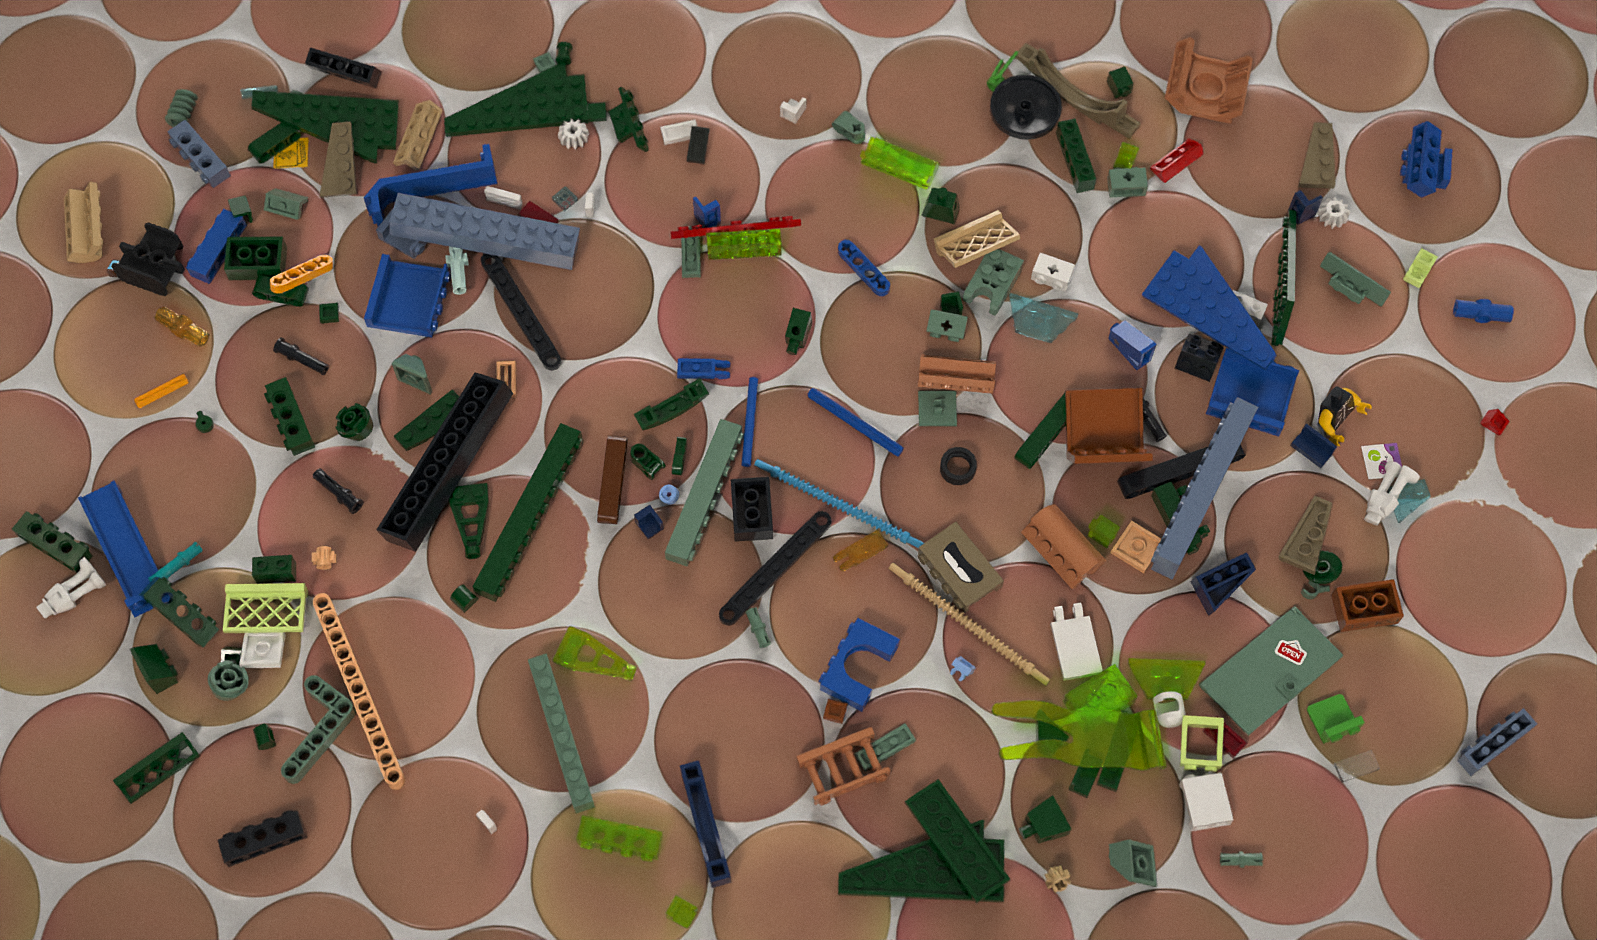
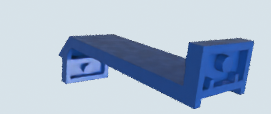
(430, 183)
(121, 544)

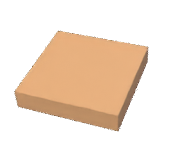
(1136, 546)

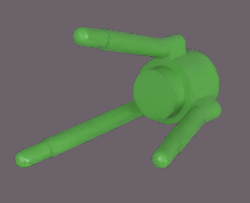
(995, 78)

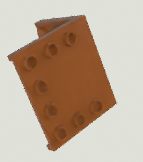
(1105, 426)

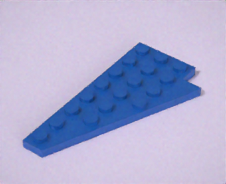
(1202, 298)

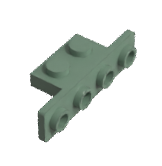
(1353, 282)

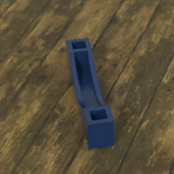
(705, 824)

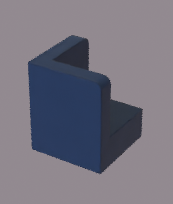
(648, 521)

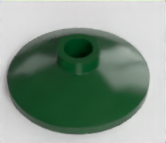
(1331, 564)

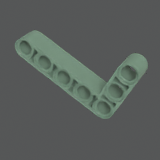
(320, 730)

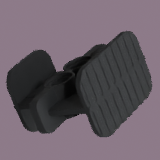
(146, 270)

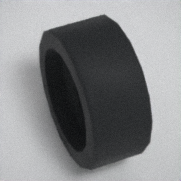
(958, 479)

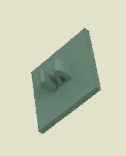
(937, 408)

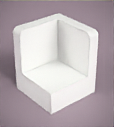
(792, 109)

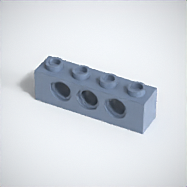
(217, 170)

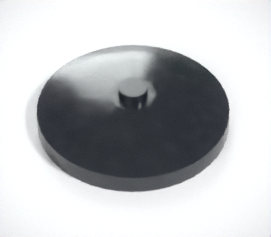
(1025, 107)

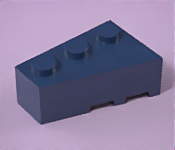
(1220, 582)

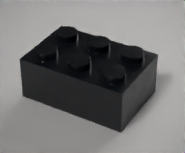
(751, 509)

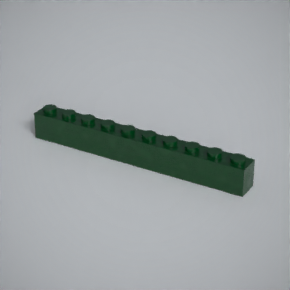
(527, 513)

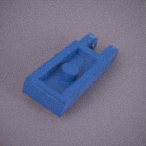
(702, 368)

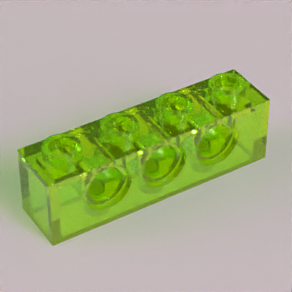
(744, 244)
(590, 826)

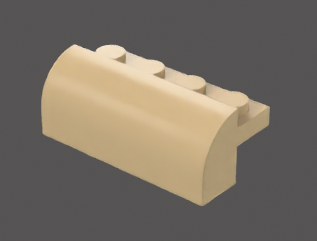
(83, 224)

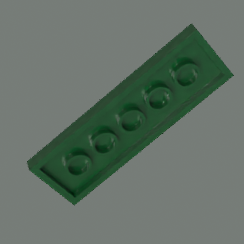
(957, 841)

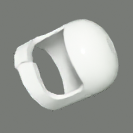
(1171, 713)

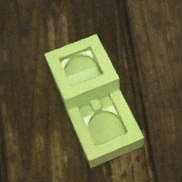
(1420, 268)

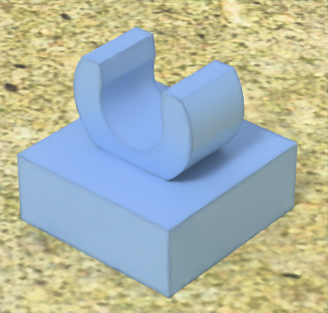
(963, 666)

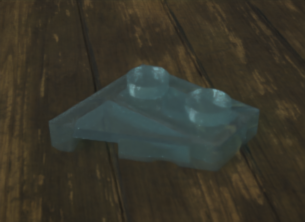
(1410, 499)

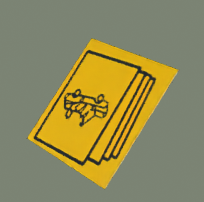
(293, 156)

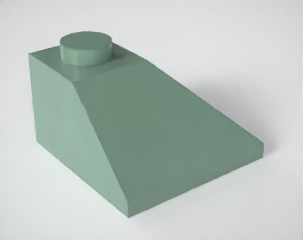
(412, 372)
(1134, 861)

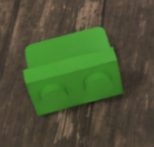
(1334, 719)

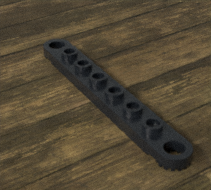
(521, 311)
(774, 568)

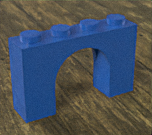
(860, 637)

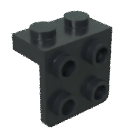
(1199, 357)

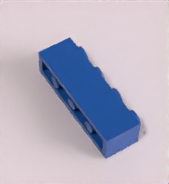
(212, 251)

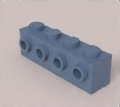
(1497, 742)

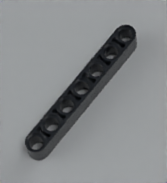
(1165, 472)

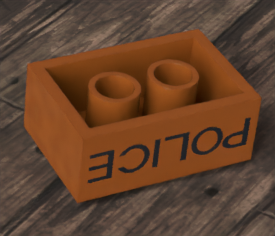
(1367, 605)

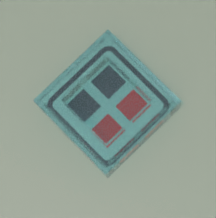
(564, 198)

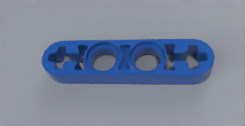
(864, 267)

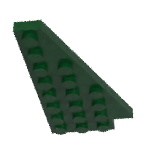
(530, 104)

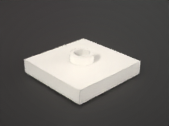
(262, 650)

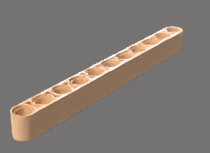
(362, 698)

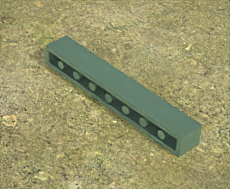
(704, 492)
(561, 733)

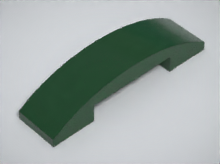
(673, 406)

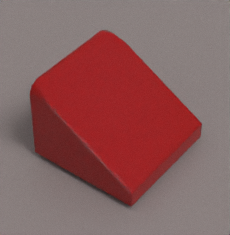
(1495, 421)

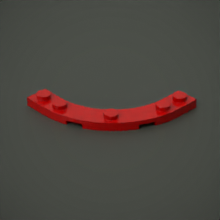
(773, 223)

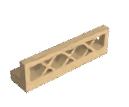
(418, 135)

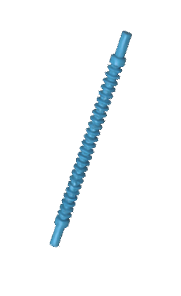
(806, 487)

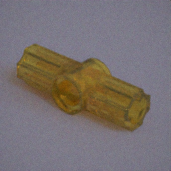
(181, 326)

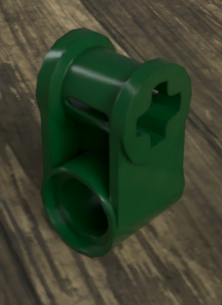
(649, 463)

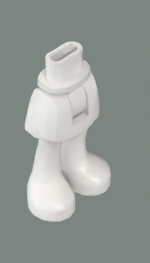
(1382, 503)
(58, 597)

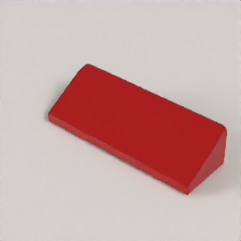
(1177, 160)

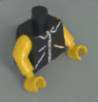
(1336, 409)

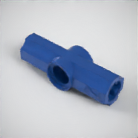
(1483, 311)

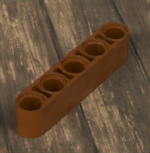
(612, 480)

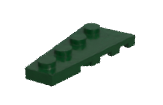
(427, 423)

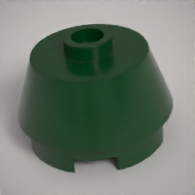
(354, 422)

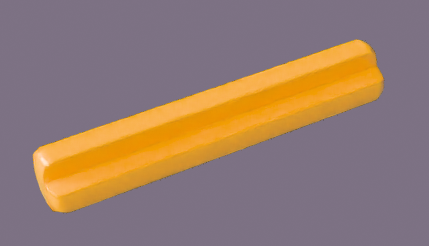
(161, 391)

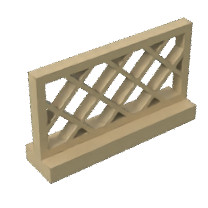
(975, 231)

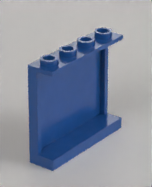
(407, 297)
(1265, 389)

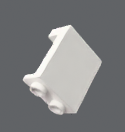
(1206, 801)

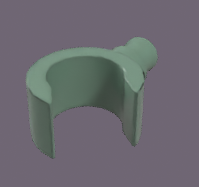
(1318, 589)

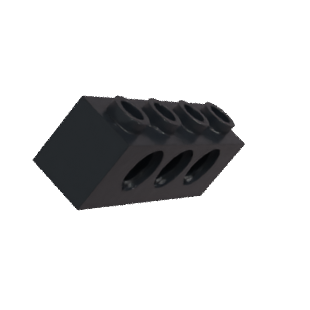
(343, 67)
(294, 832)

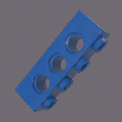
(1424, 159)

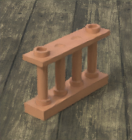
(828, 752)

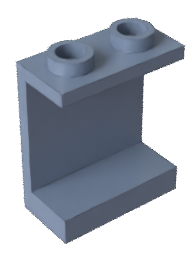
(407, 246)

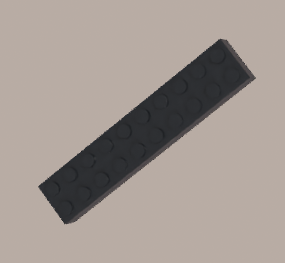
(445, 461)

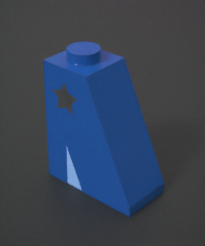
(1132, 344)

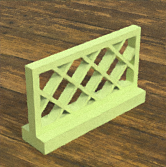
(265, 591)

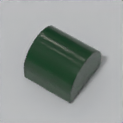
(463, 598)
(264, 737)

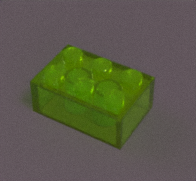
(1102, 692)

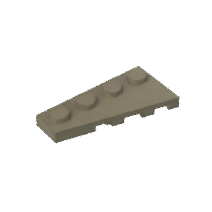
(1319, 160)
(339, 168)
(1307, 539)

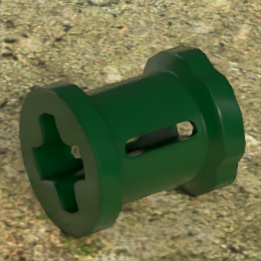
(564, 53)

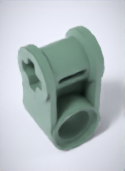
(849, 127)

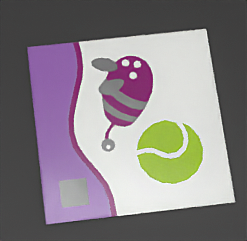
(1377, 457)

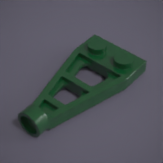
(465, 496)

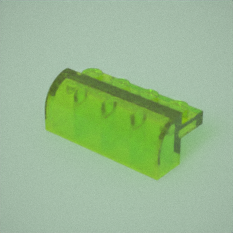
(899, 162)

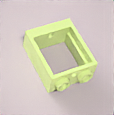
(1201, 722)

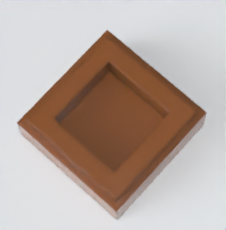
(835, 711)

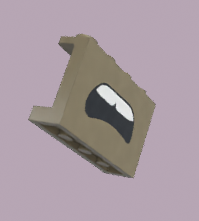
(959, 567)

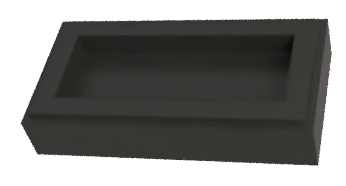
(697, 145)

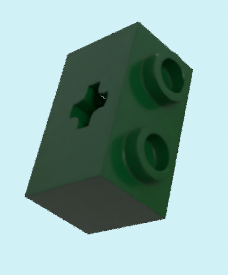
(274, 569)

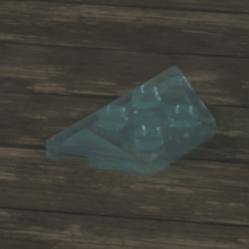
(1039, 319)

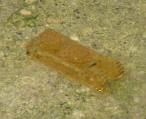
(861, 550)

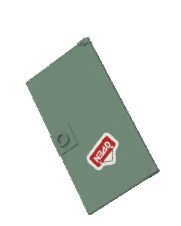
(1271, 670)

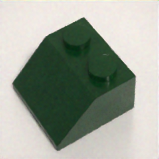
(155, 667)

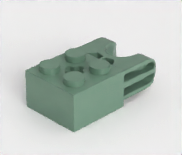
(994, 278)

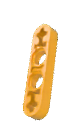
(283, 282)

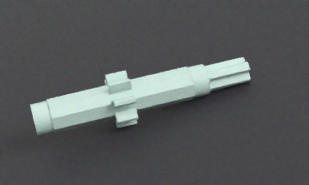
(456, 262)

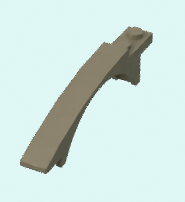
(1109, 112)

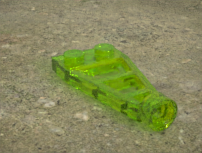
(571, 646)

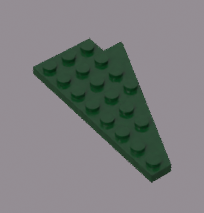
(372, 119)
(1285, 294)
(915, 874)

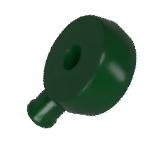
(204, 419)

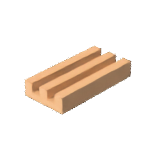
(513, 374)

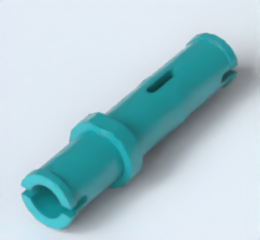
(182, 558)

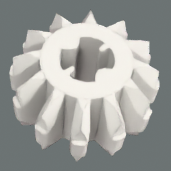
(573, 134)
(1333, 212)

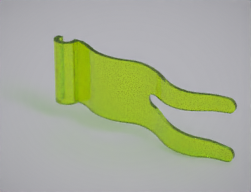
(1098, 736)

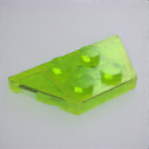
(1166, 676)

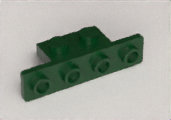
(626, 121)

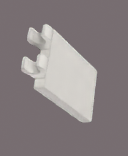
(1075, 644)

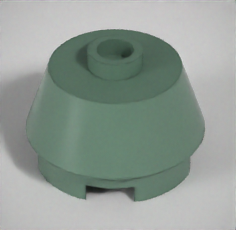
(227, 680)

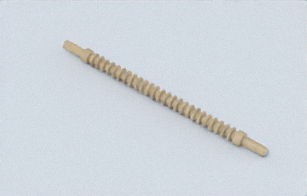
(1029, 668)

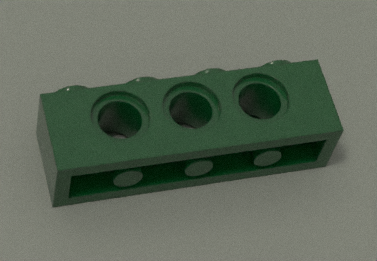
(1076, 155)
(279, 391)
(29, 524)
(153, 595)

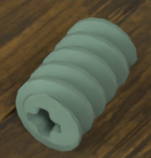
(180, 107)

